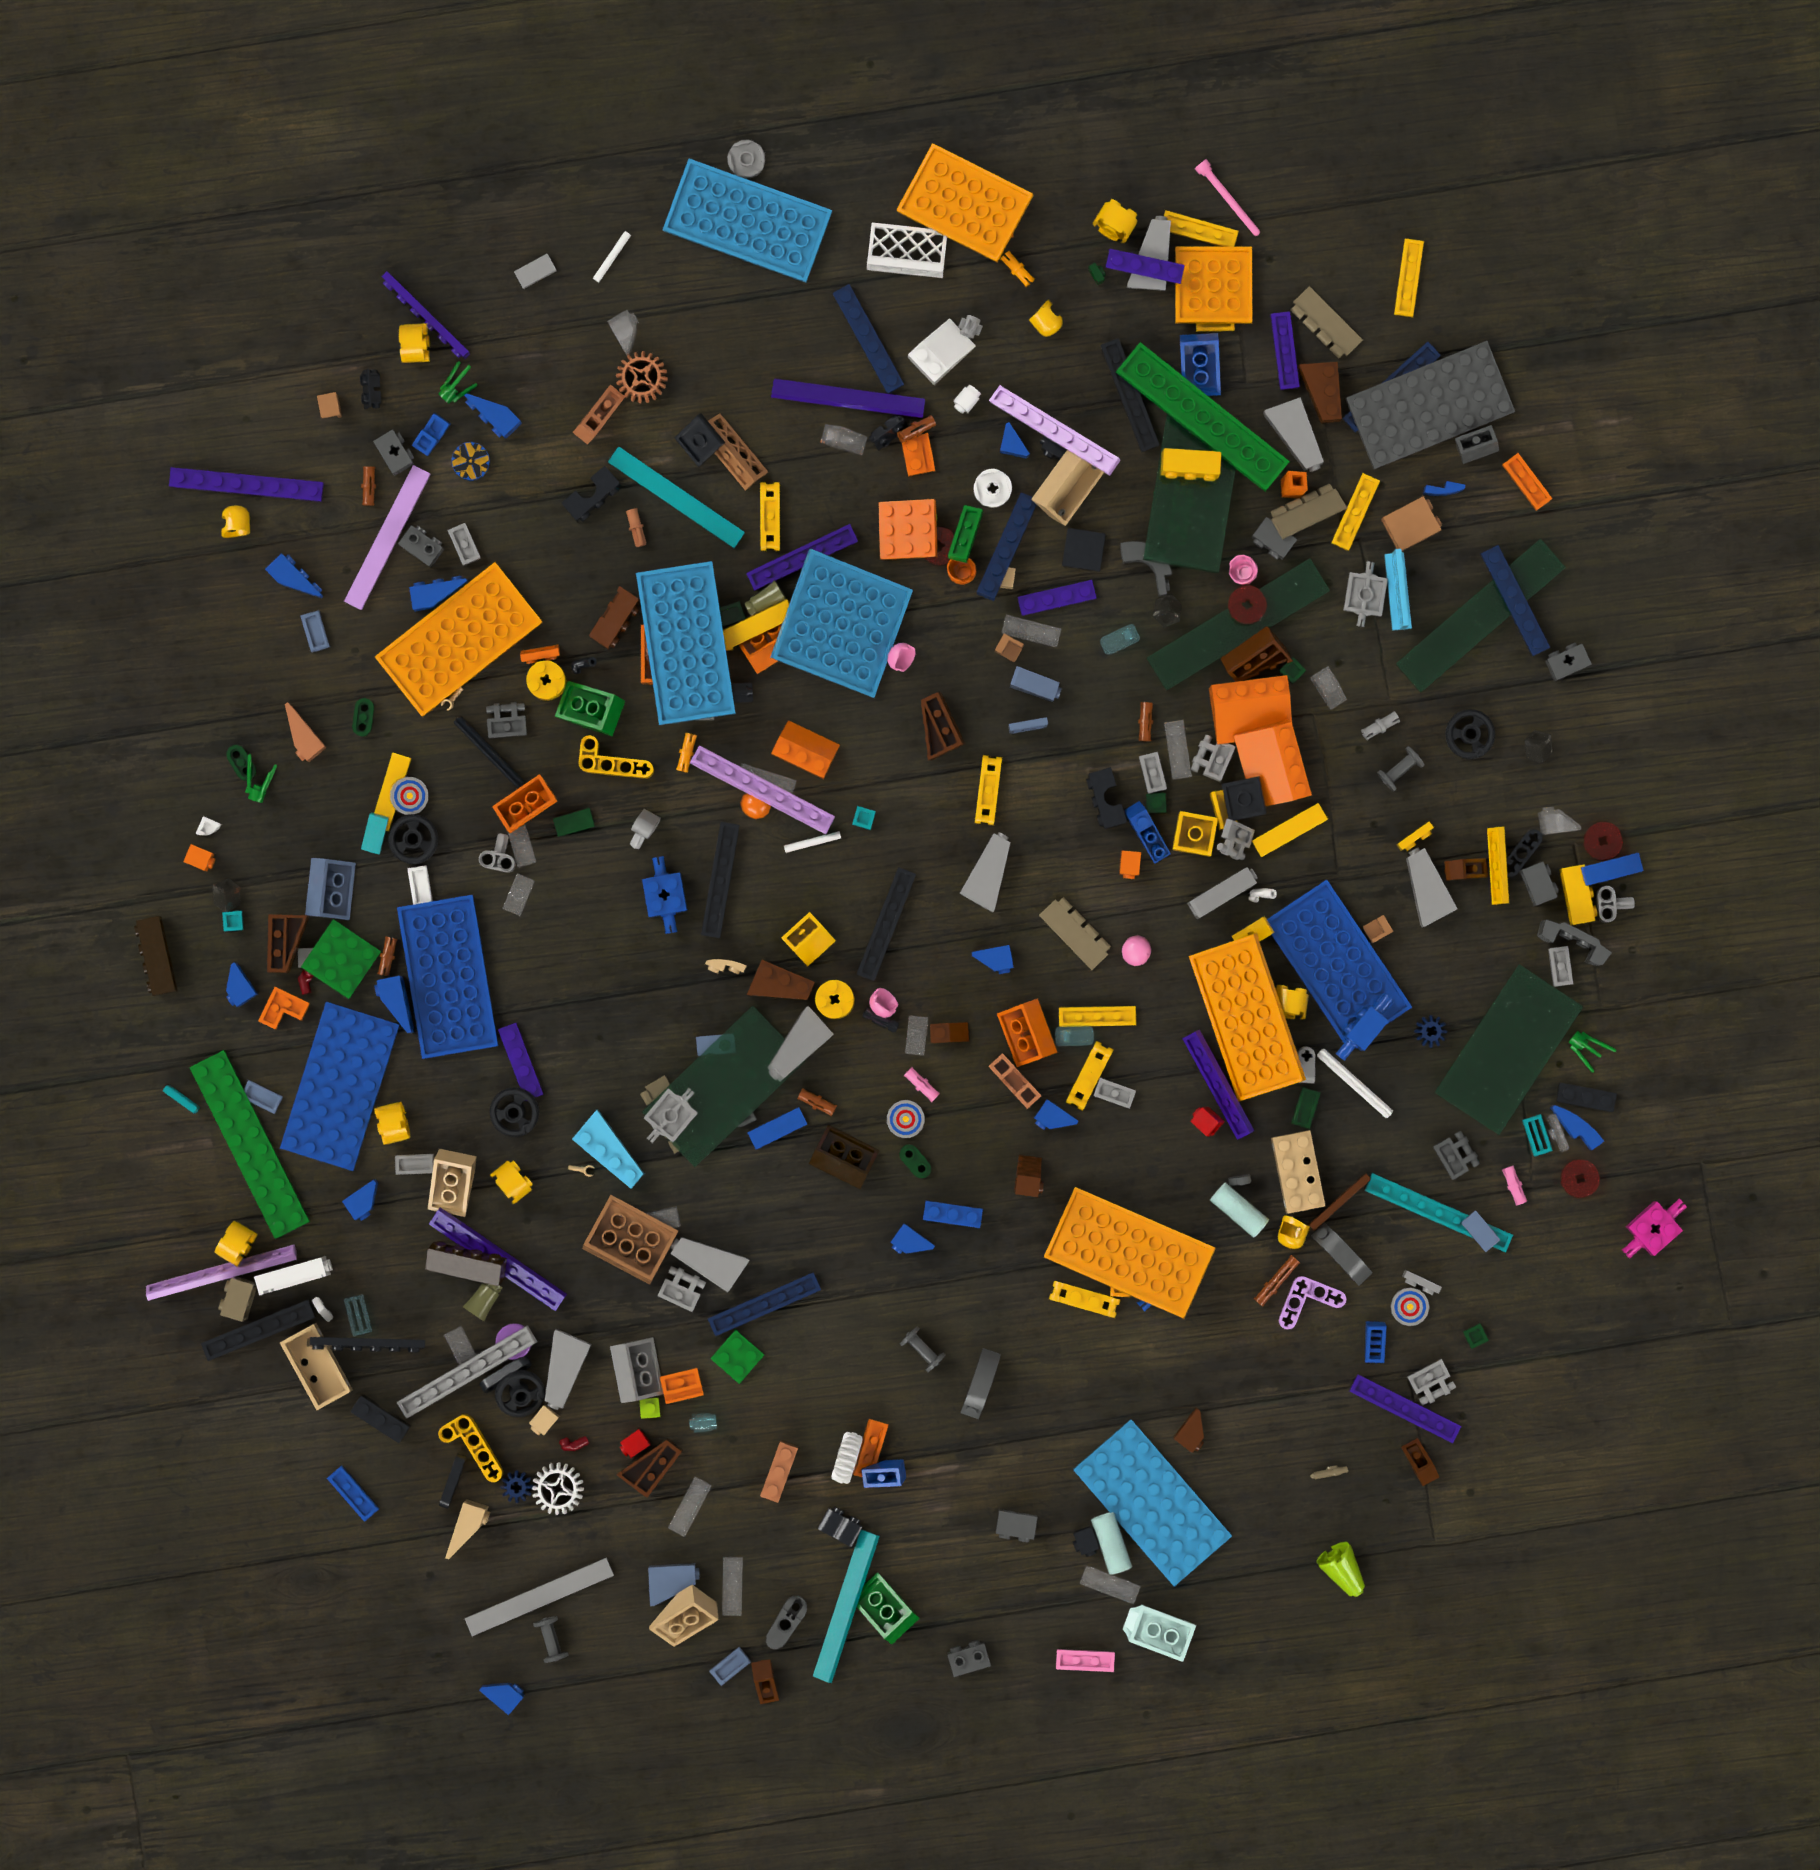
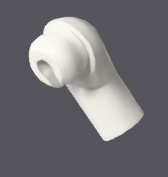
(1264, 893)

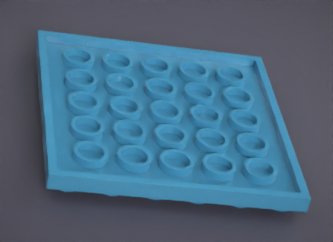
(841, 623)

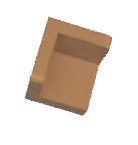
(329, 405)
(1009, 648)
(1377, 929)

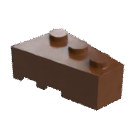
(1324, 389)
(615, 619)
(1255, 654)
(940, 727)
(284, 940)
(779, 983)
(1028, 1176)
(651, 1467)

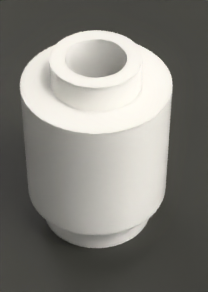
(966, 399)

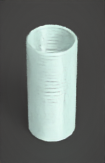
(1241, 1212)
(1110, 1541)

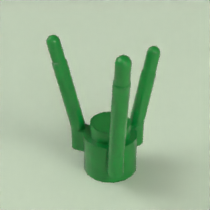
(448, 392)
(258, 791)
(1579, 1041)

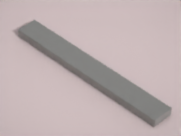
(467, 1372)
(539, 1596)

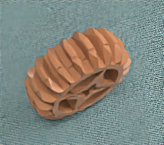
(636, 384)

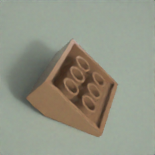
(630, 1239)

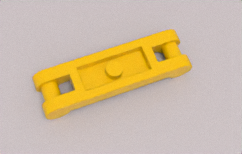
(770, 516)
(988, 790)
(1089, 1075)
(1084, 1299)

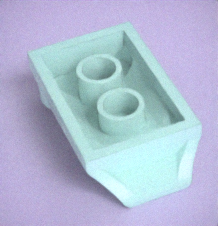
(1159, 1631)

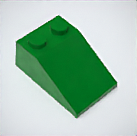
(590, 708)
(885, 1609)

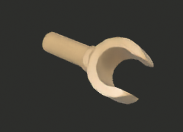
(451, 700)
(580, 1169)

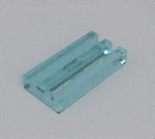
(350, 1316)

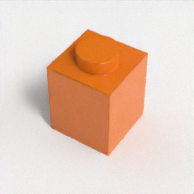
(1294, 484)
(199, 858)
(1130, 864)

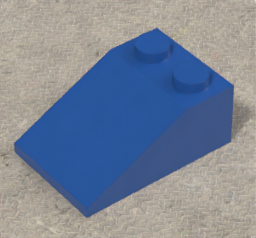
(1201, 361)
(394, 996)

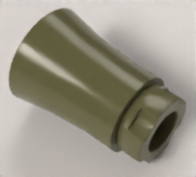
(766, 598)
(483, 1300)

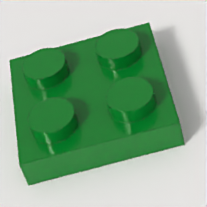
(737, 1356)

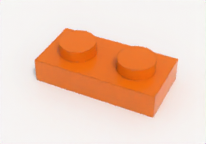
(547, 652)

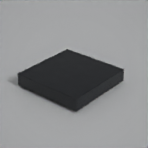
(699, 440)
(1083, 549)
(1244, 798)

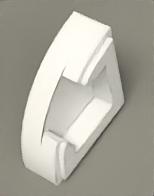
(207, 827)
(326, 1314)

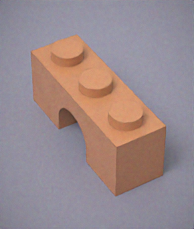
(1014, 1081)
(779, 1471)

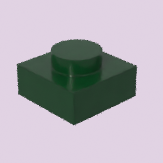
(1097, 273)
(1292, 670)
(1156, 803)
(1475, 1335)

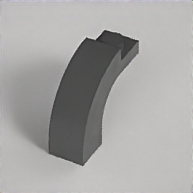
(1134, 552)
(1342, 1254)
(981, 1383)

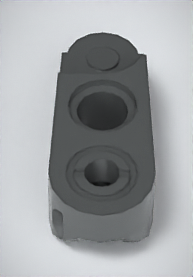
(777, 1635)

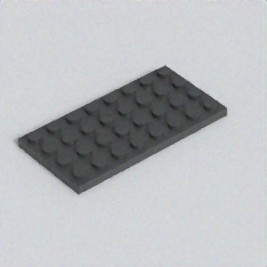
(1430, 405)

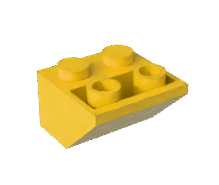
(808, 939)

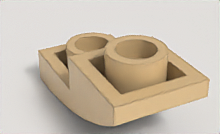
(719, 964)

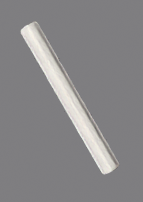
(1355, 1083)

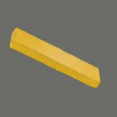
(1201, 230)
(1408, 277)
(1355, 511)
(755, 624)
(396, 770)
(1289, 830)
(1498, 865)
(1097, 1016)

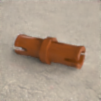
(906, 434)
(368, 486)
(1145, 721)
(387, 956)
(817, 1102)

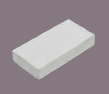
(420, 884)

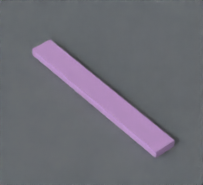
(1054, 430)
(387, 537)
(762, 789)
(221, 1272)

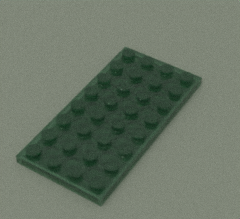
(1188, 515)
(1508, 1049)
(727, 1084)

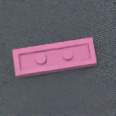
(1085, 1660)

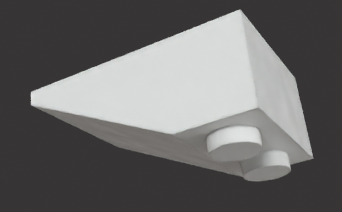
(941, 351)

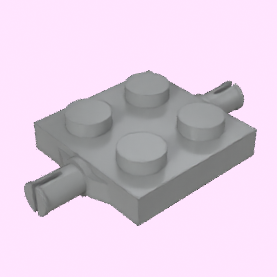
(1365, 594)
(670, 1115)

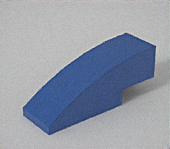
(1612, 869)
(1577, 1127)

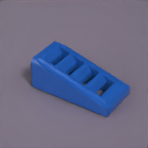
(1370, 1325)

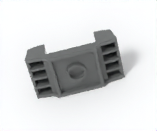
(1597, 955)

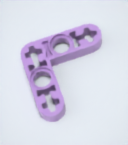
(1308, 1292)

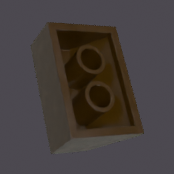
(844, 1157)

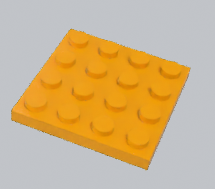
(1214, 285)

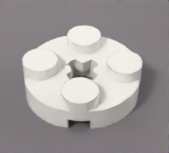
(986, 497)

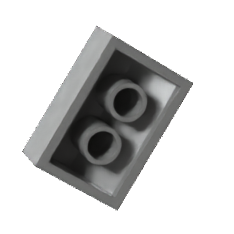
(636, 1370)

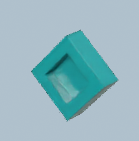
(863, 818)
(233, 921)

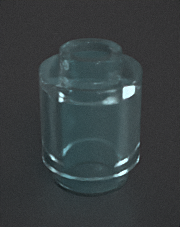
(703, 1422)

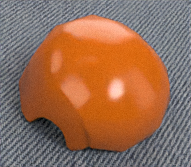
(961, 572)
(754, 807)

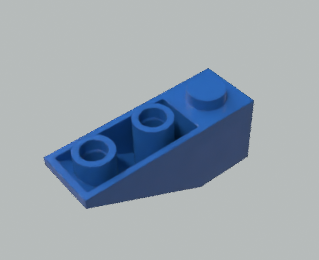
(499, 416)
(287, 575)
(431, 595)
(1147, 832)

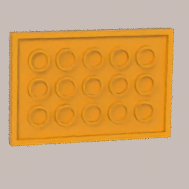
(965, 202)

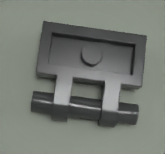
(506, 726)
(1450, 1157)

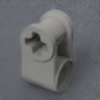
(1309, 1065)

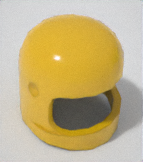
(1046, 321)
(236, 519)
(1292, 1232)

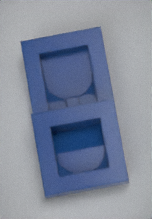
(431, 434)
(1449, 488)

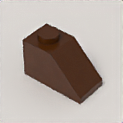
(1466, 869)
(949, 1032)
(1191, 1432)
(1420, 1462)
(765, 1681)

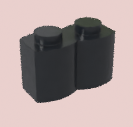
(840, 1526)

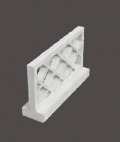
(902, 265)

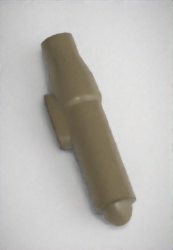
(1330, 1471)

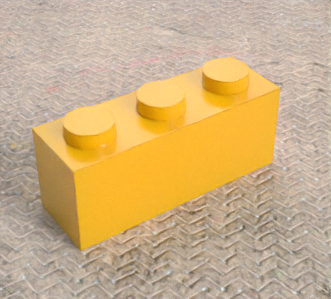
(1190, 464)
(1577, 896)

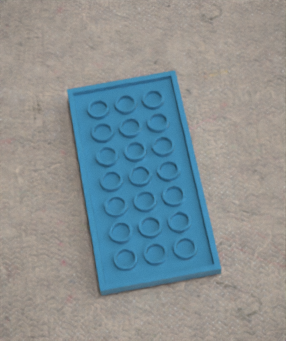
(747, 220)
(685, 643)
(1152, 1502)

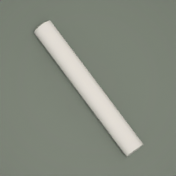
(611, 257)
(813, 841)

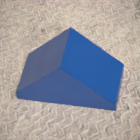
(1012, 443)

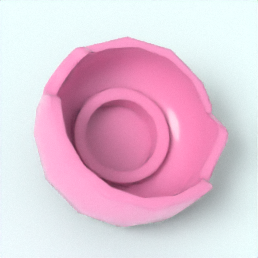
(1243, 569)
(901, 656)
(1136, 950)
(883, 1003)

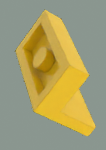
(1219, 808)

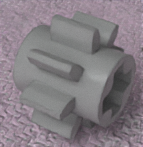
(970, 326)

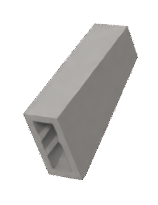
(1154, 246)
(1295, 431)
(987, 874)
(1428, 888)
(1222, 892)
(801, 1042)
(713, 1263)
(565, 1364)

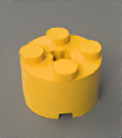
(1115, 221)
(414, 343)
(542, 670)
(834, 988)
(1293, 1002)
(392, 1123)
(511, 1181)
(235, 1243)

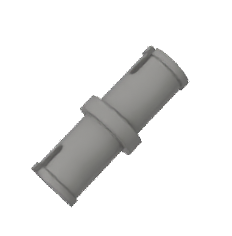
(1380, 725)

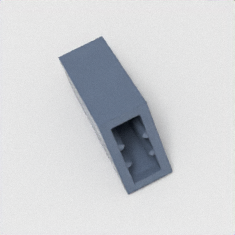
(1035, 684)
(669, 1580)

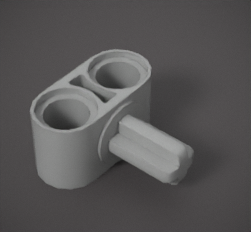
(643, 828)
(498, 855)
(1612, 904)

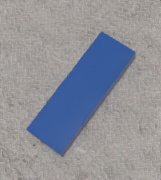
(777, 1128)
(353, 1493)

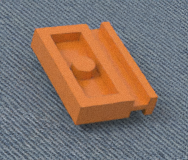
(918, 455)
(681, 1385)

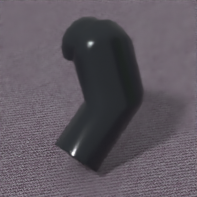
(582, 663)

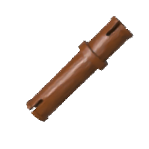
(1275, 1282)

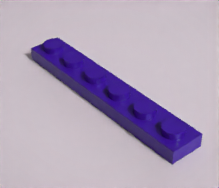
(418, 310)
(795, 560)
(1218, 1084)
(1404, 1408)

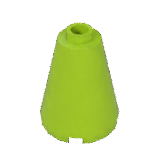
(1342, 1568)

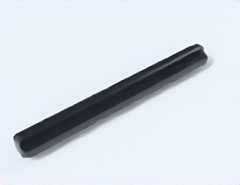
(489, 752)

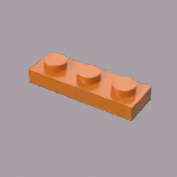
(1527, 481)
(871, 1445)

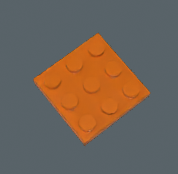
(907, 529)

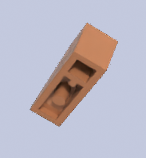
(598, 414)
(304, 738)

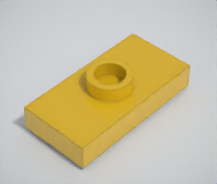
(1260, 927)

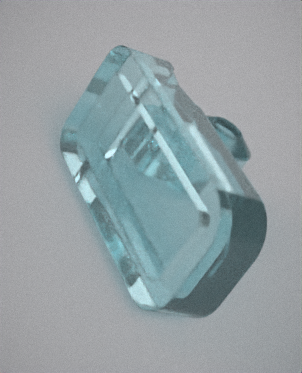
(1119, 639)
(1074, 1036)

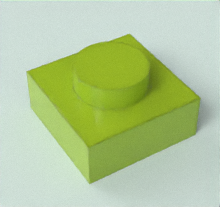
(650, 1408)

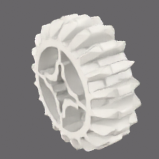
(847, 1457)
(566, 1491)

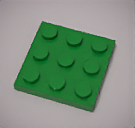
(340, 959)

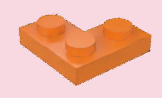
(280, 1003)

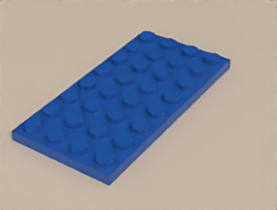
(1334, 958)
(447, 976)
(339, 1086)

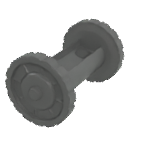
(1400, 769)
(917, 1343)
(550, 1639)

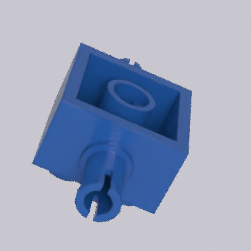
(657, 905)
(1365, 1028)

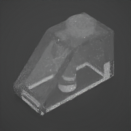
(625, 330)
(843, 439)
(1328, 687)
(1556, 821)

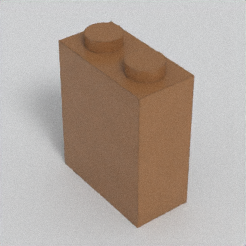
(1412, 524)

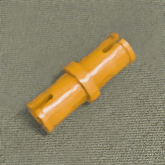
(1017, 268)
(686, 752)

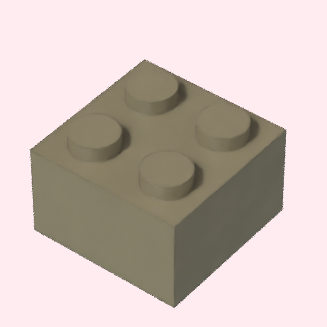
(238, 1298)

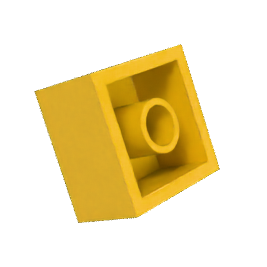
(1194, 834)

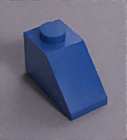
(995, 958)
(239, 987)
(1053, 1117)
(362, 1201)
(910, 1241)
(884, 1474)
(504, 1695)

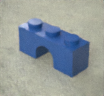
(952, 1214)

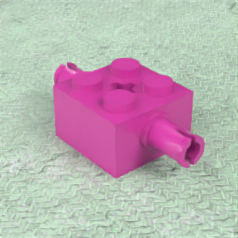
(1641, 1228)

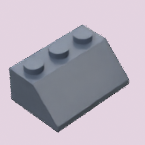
(330, 888)

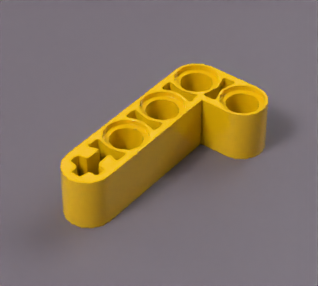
(616, 762)
(475, 1450)

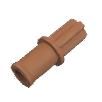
(636, 527)

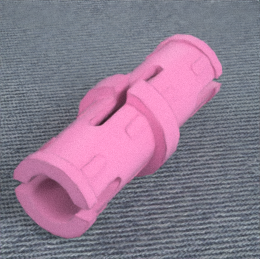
(921, 1084)
(1514, 1185)

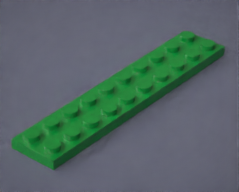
(1202, 416)
(249, 1144)

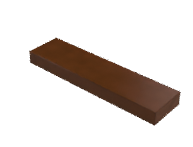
(1339, 1201)

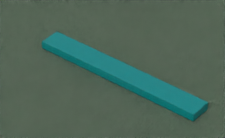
(676, 497)
(1428, 1208)
(846, 1606)

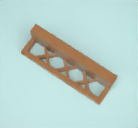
(731, 458)

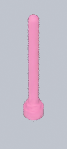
(1205, 169)

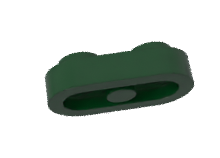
(363, 717)
(240, 763)
(915, 1161)

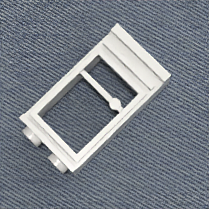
(293, 1275)

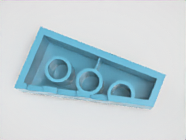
(604, 1145)

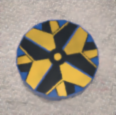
(470, 461)

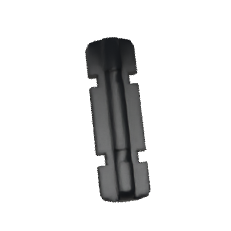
(883, 1022)

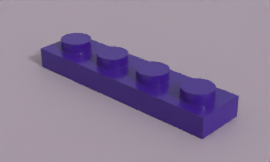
(1145, 266)
(1284, 350)
(1056, 597)
(520, 1059)

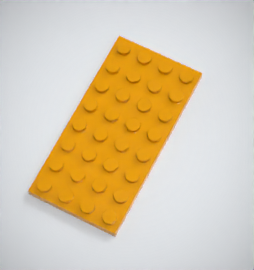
(458, 639)
(1247, 1017)
(1129, 1252)

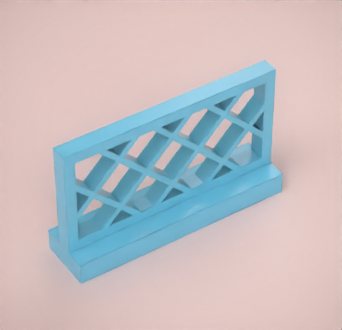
(1397, 590)

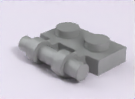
(1218, 761)
(1238, 834)
(679, 1294)
(1428, 1377)

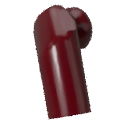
(304, 980)
(566, 1445)

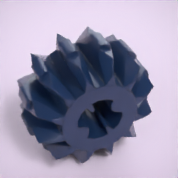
(1428, 1024)
(512, 1491)

